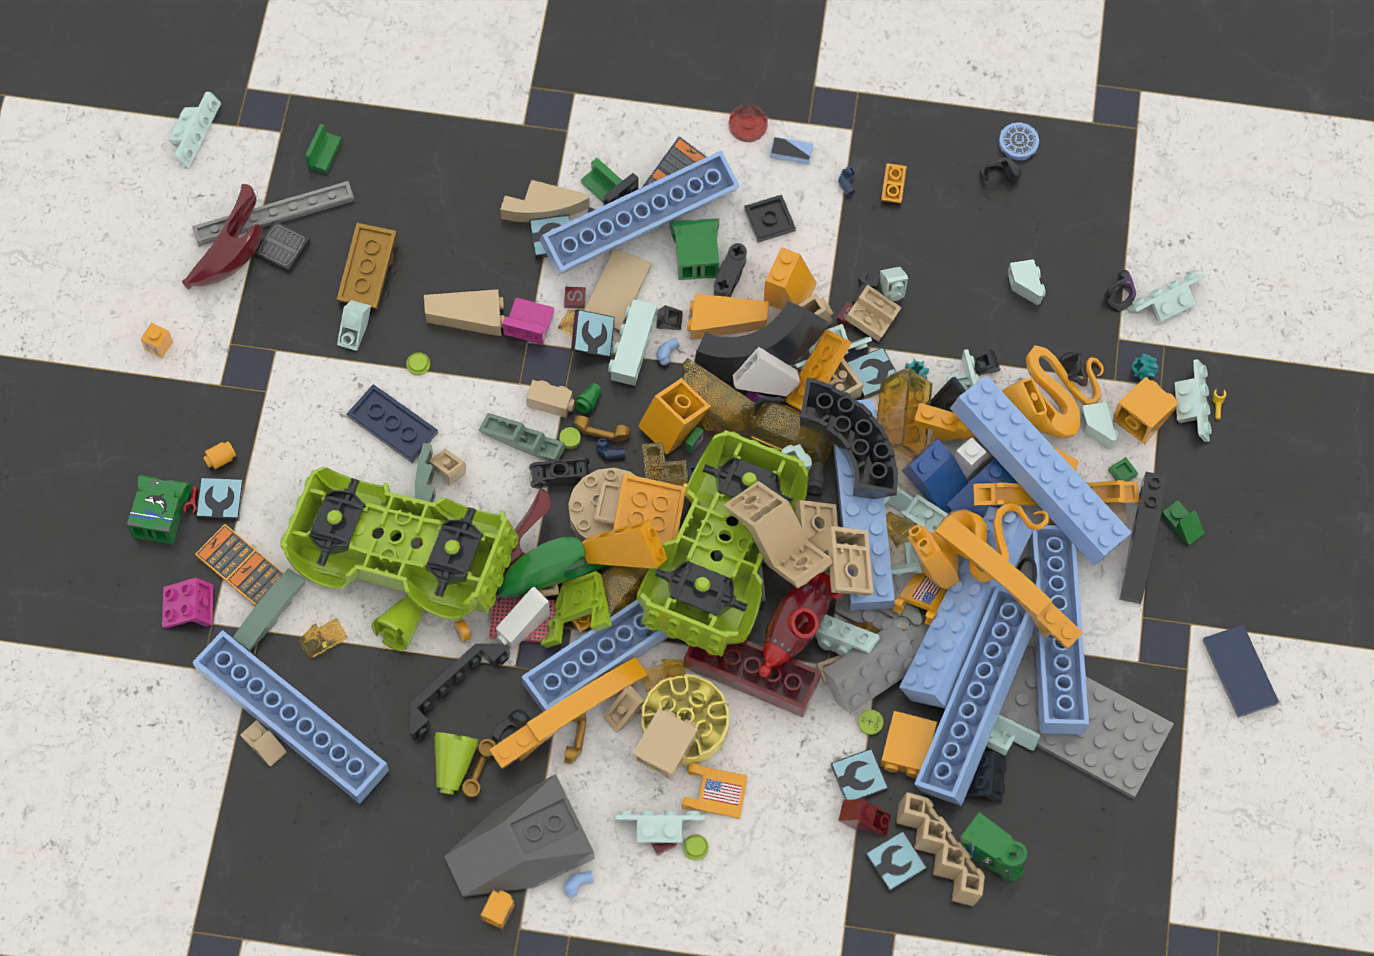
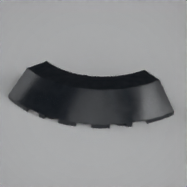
(785, 338)
(855, 434)

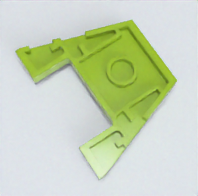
(577, 599)

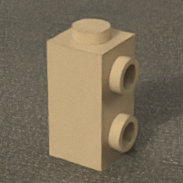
(550, 398)

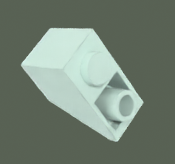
(1025, 280)
(893, 283)
(353, 324)
(1097, 423)

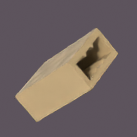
(665, 743)

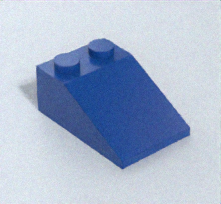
(992, 473)
(936, 474)

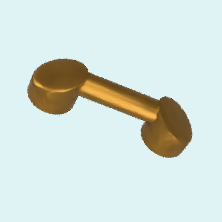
(620, 432)
(573, 753)
(471, 786)

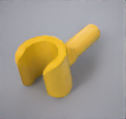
(1218, 400)

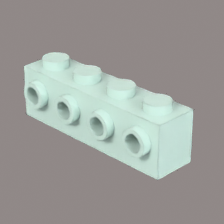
(633, 342)

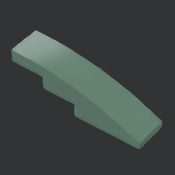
(521, 438)
(425, 475)
(268, 610)

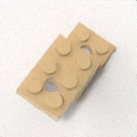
(778, 534)
(844, 546)

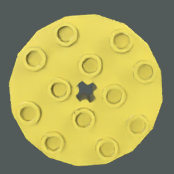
(700, 703)

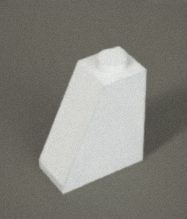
(766, 375)
(973, 458)
(523, 619)

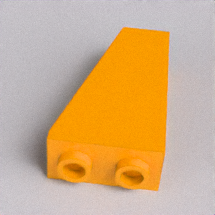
(725, 315)
(626, 546)

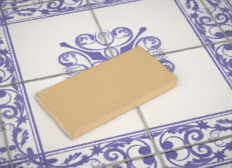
(618, 286)

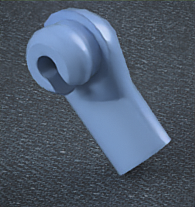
(664, 351)
(575, 880)

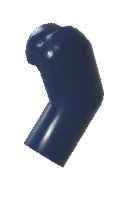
(845, 180)
(608, 452)

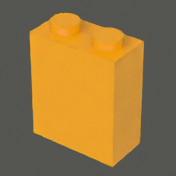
(907, 744)

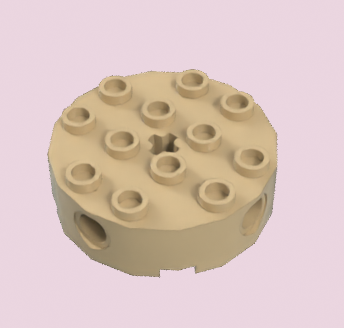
(585, 499)

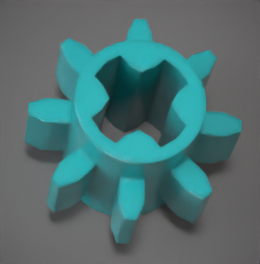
(918, 367)
(1145, 367)

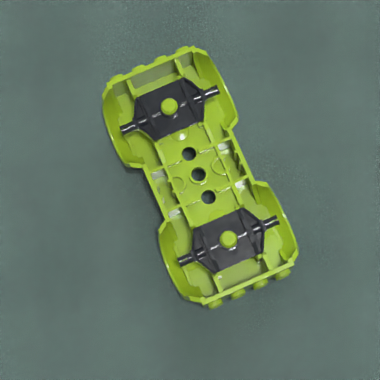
(447, 576)
(709, 599)

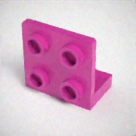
(528, 321)
(188, 602)

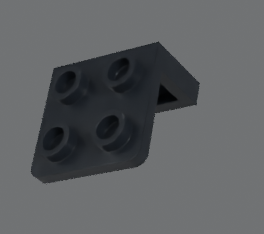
(989, 777)

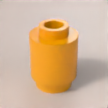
(219, 455)

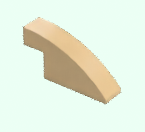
(544, 202)

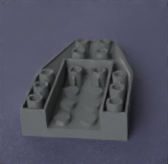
(521, 843)

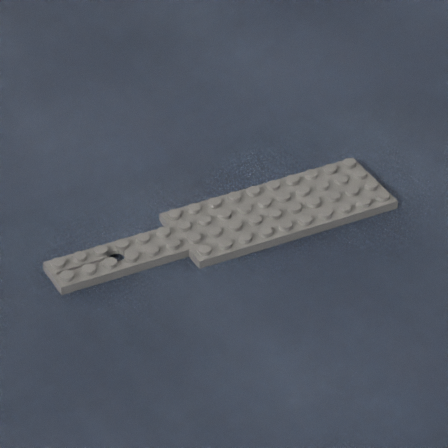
(1120, 733)

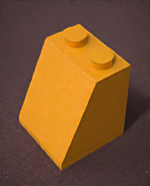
(788, 280)
(1144, 410)
(673, 415)

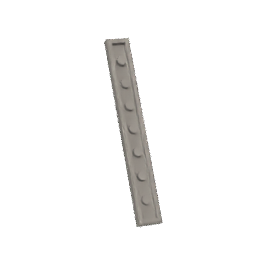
(280, 211)

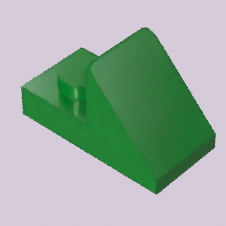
(1183, 523)

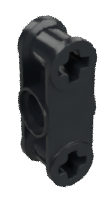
(730, 271)
(548, 469)

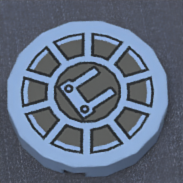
(1018, 141)

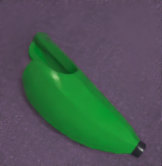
(546, 566)

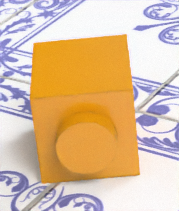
(156, 340)
(498, 909)

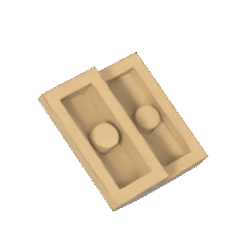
(873, 313)

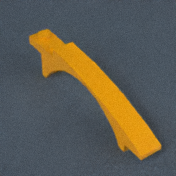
(949, 427)
(1008, 493)
(1034, 601)
(539, 729)

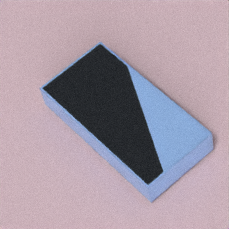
(791, 150)

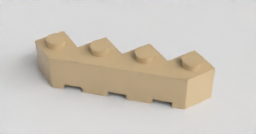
(935, 837)

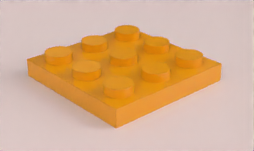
(651, 500)

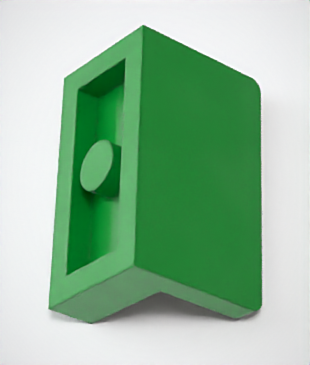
(322, 150)
(600, 179)

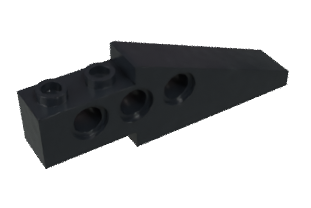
(1143, 537)

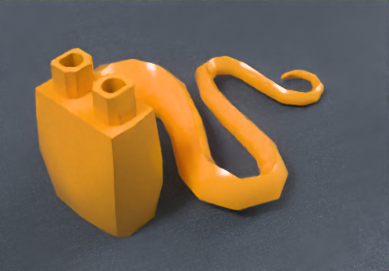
(1036, 407)
(942, 564)

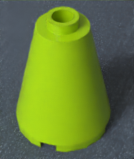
(398, 624)
(452, 760)

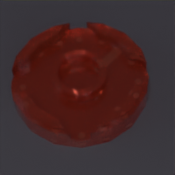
(748, 123)

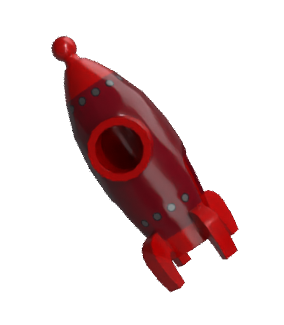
(796, 621)

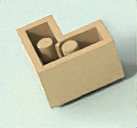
(846, 380)

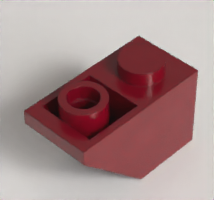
(864, 816)

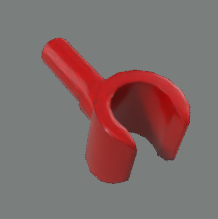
(192, 501)

